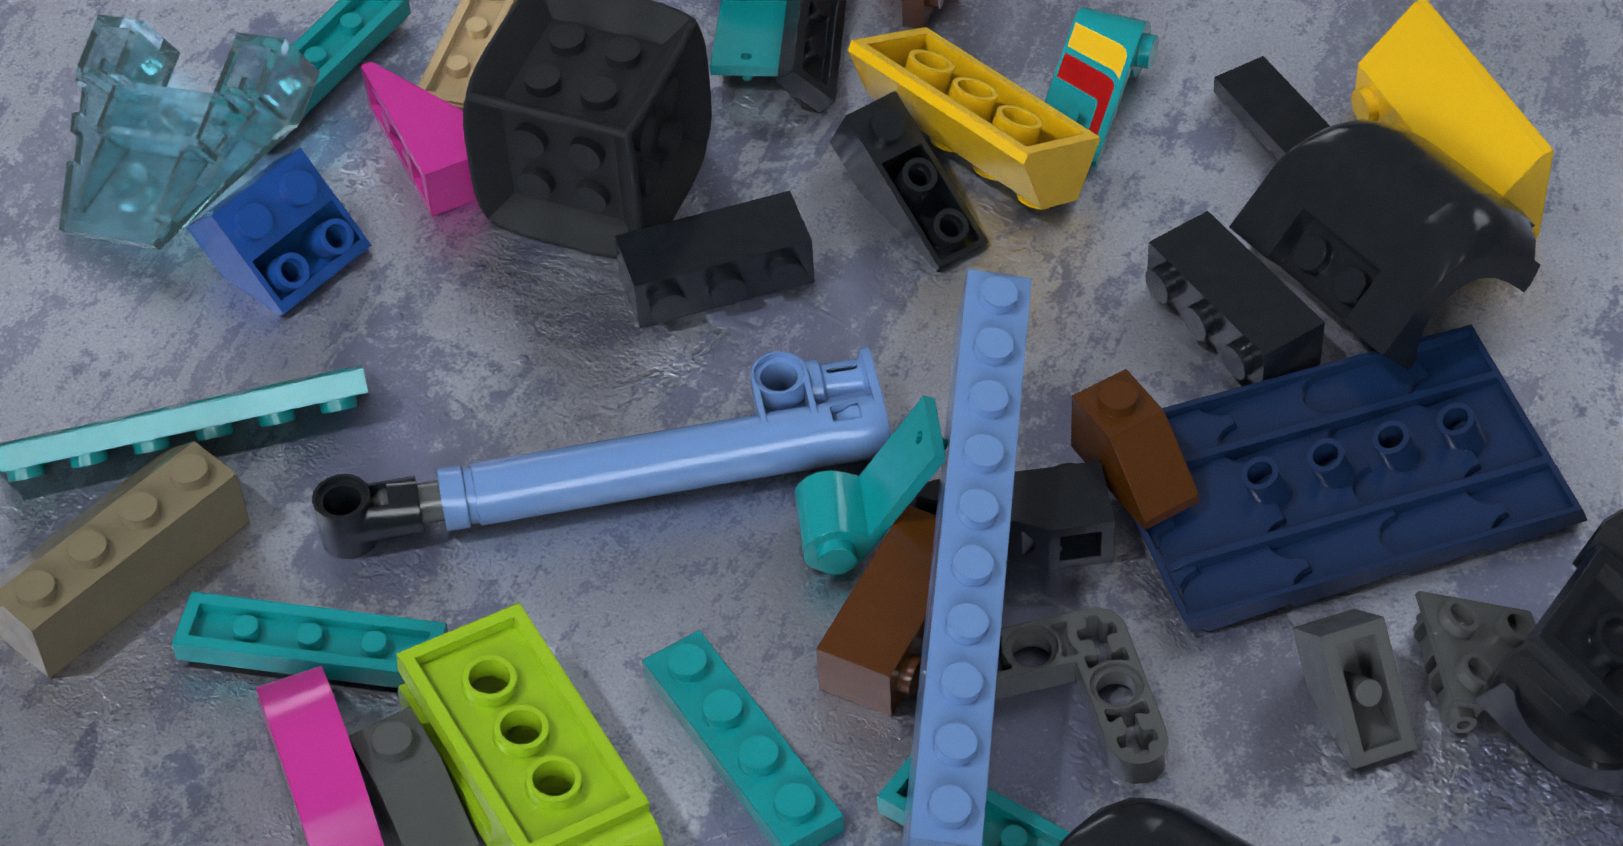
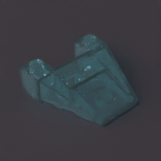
(163, 153)

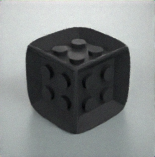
(587, 119)

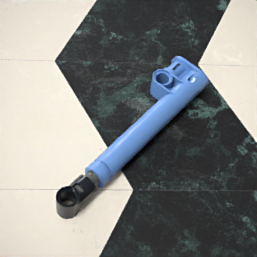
(801, 422)

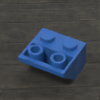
(280, 233)

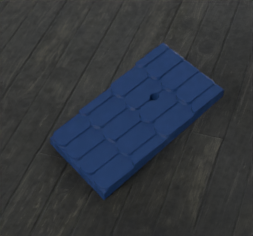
(1352, 480)

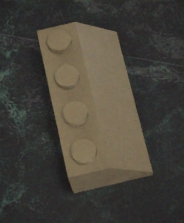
(118, 555)

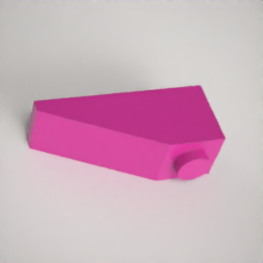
(424, 136)

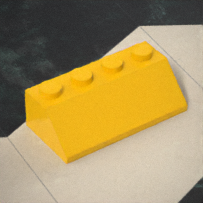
(1439, 90)
(979, 115)

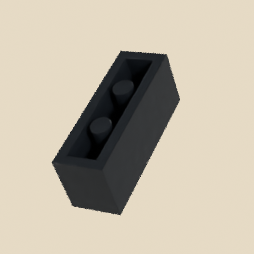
(715, 259)
(1233, 301)

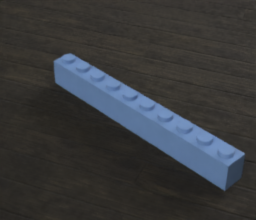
(968, 566)

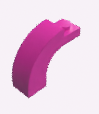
(318, 761)

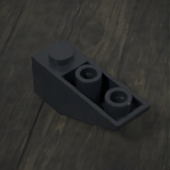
(906, 181)
(1057, 516)

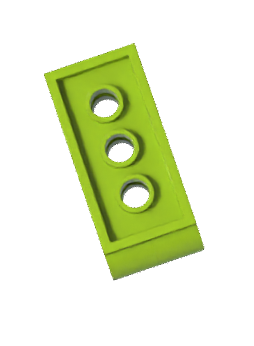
(521, 739)

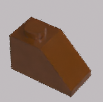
(1136, 446)

